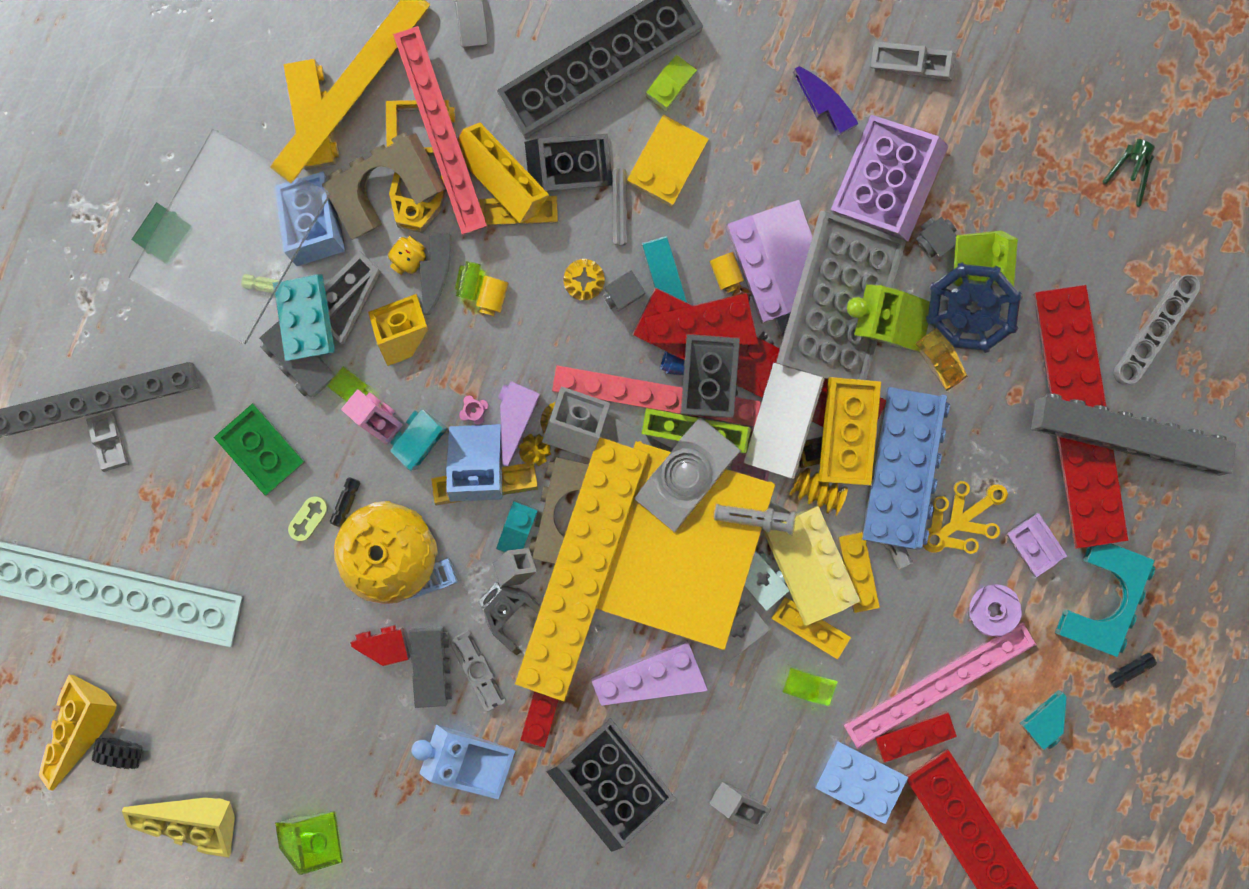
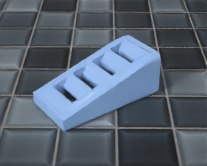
(450, 574)

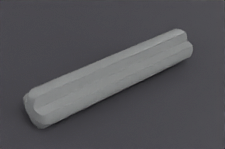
(619, 207)

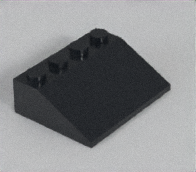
(611, 785)

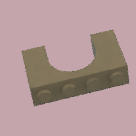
(349, 191)
(565, 477)

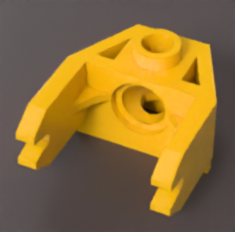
(424, 211)

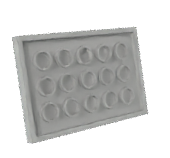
(837, 269)

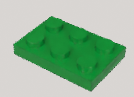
(259, 449)

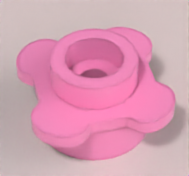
(469, 403)

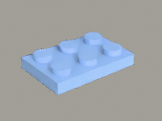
(862, 782)

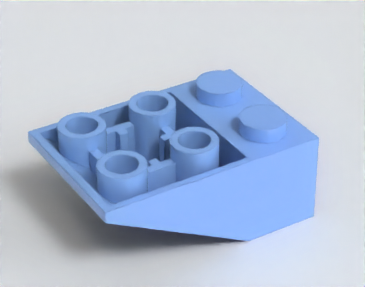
(474, 463)

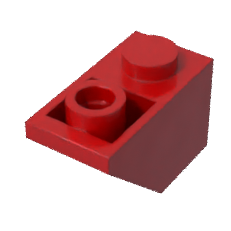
(385, 647)

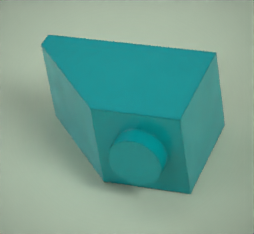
(517, 527)
(1047, 721)

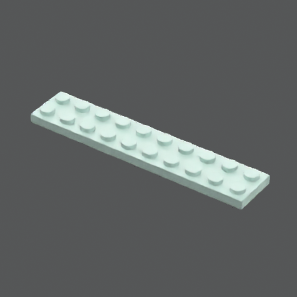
(118, 594)

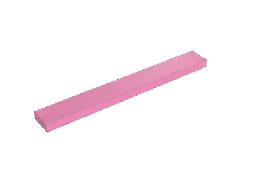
(938, 685)

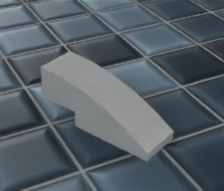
(913, 60)

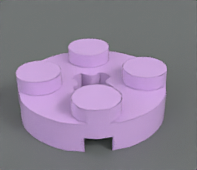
(996, 625)

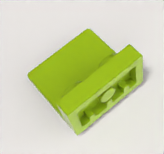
(987, 250)

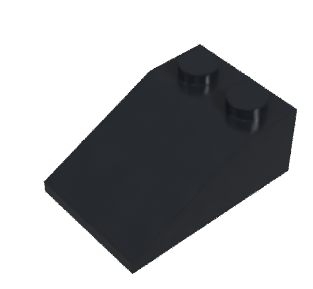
(570, 162)

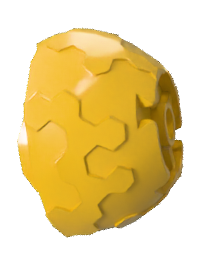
(406, 547)

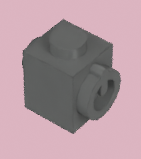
(937, 237)

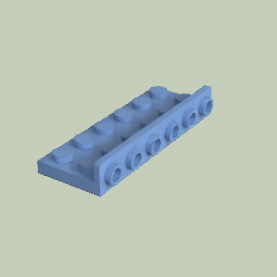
(905, 469)

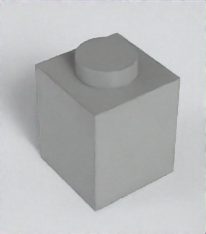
(514, 567)

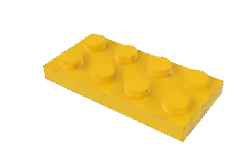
(849, 431)

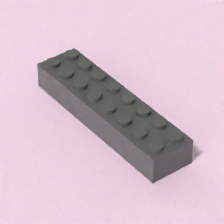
(597, 62)

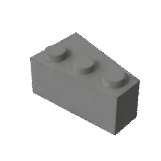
(348, 293)

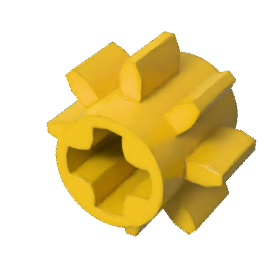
(534, 450)

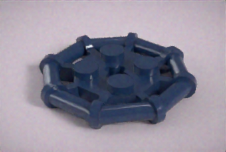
(982, 319)

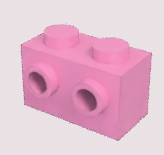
(371, 416)

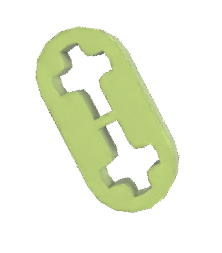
(303, 514)

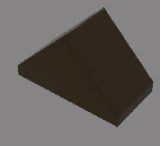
(811, 452)

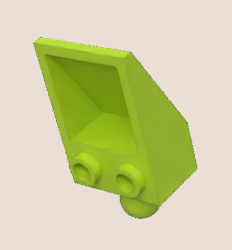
(890, 316)

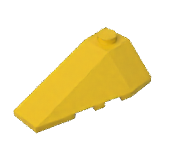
(81, 720)

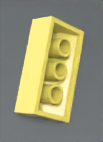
(812, 567)

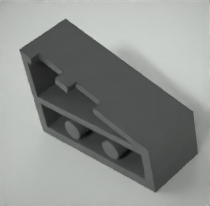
(430, 666)

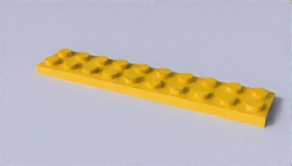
(581, 568)

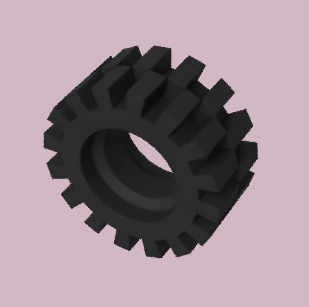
(117, 753)

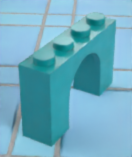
(1110, 633)

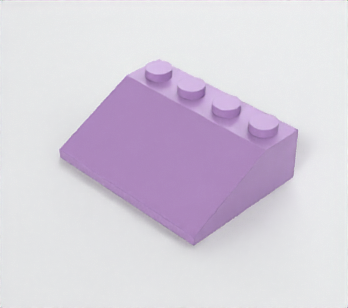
(890, 177)
(772, 256)

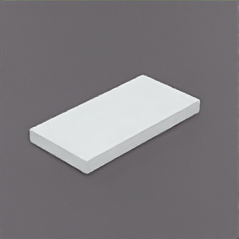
(784, 420)

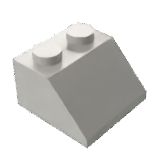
(576, 422)

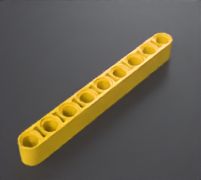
(347, 89)

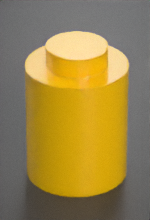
(727, 272)
(491, 295)

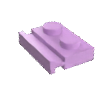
(1036, 545)

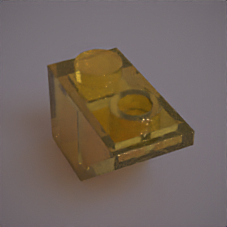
(941, 359)

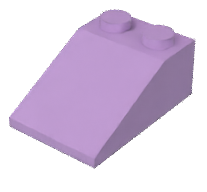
(515, 412)

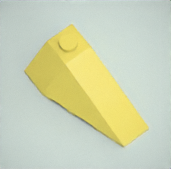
(198, 821)

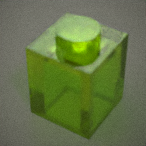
(346, 384)

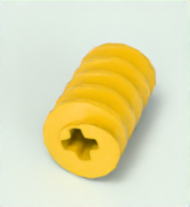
(819, 491)

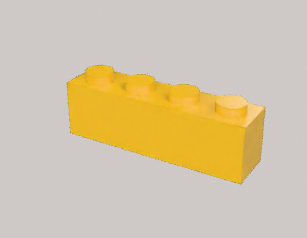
(305, 94)
(501, 173)

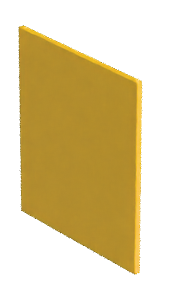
(687, 577)

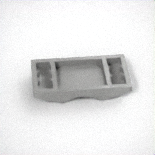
(687, 474)

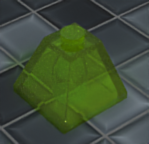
(310, 841)

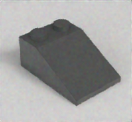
(710, 376)

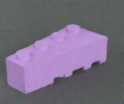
(654, 676)

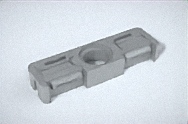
(484, 687)

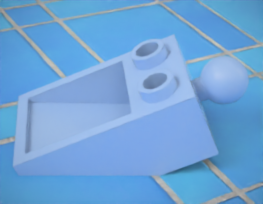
(464, 761)

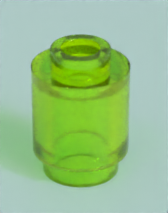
(469, 280)

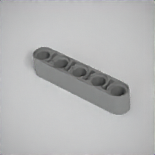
(1167, 323)

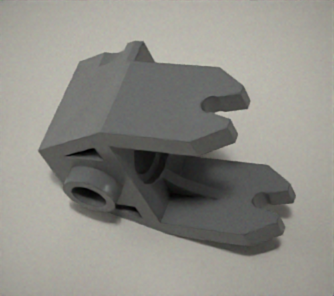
(510, 602)

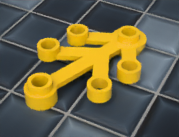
(960, 519)

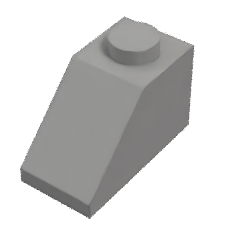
(739, 806)

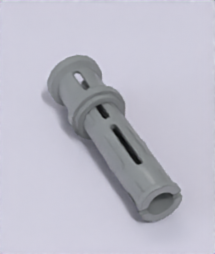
(723, 513)

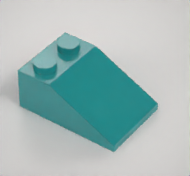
(417, 440)

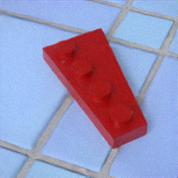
(718, 318)

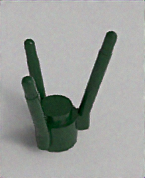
(1141, 155)

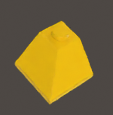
(399, 328)

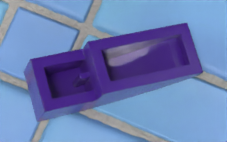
(825, 100)

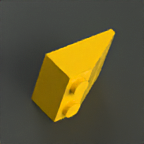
(667, 160)

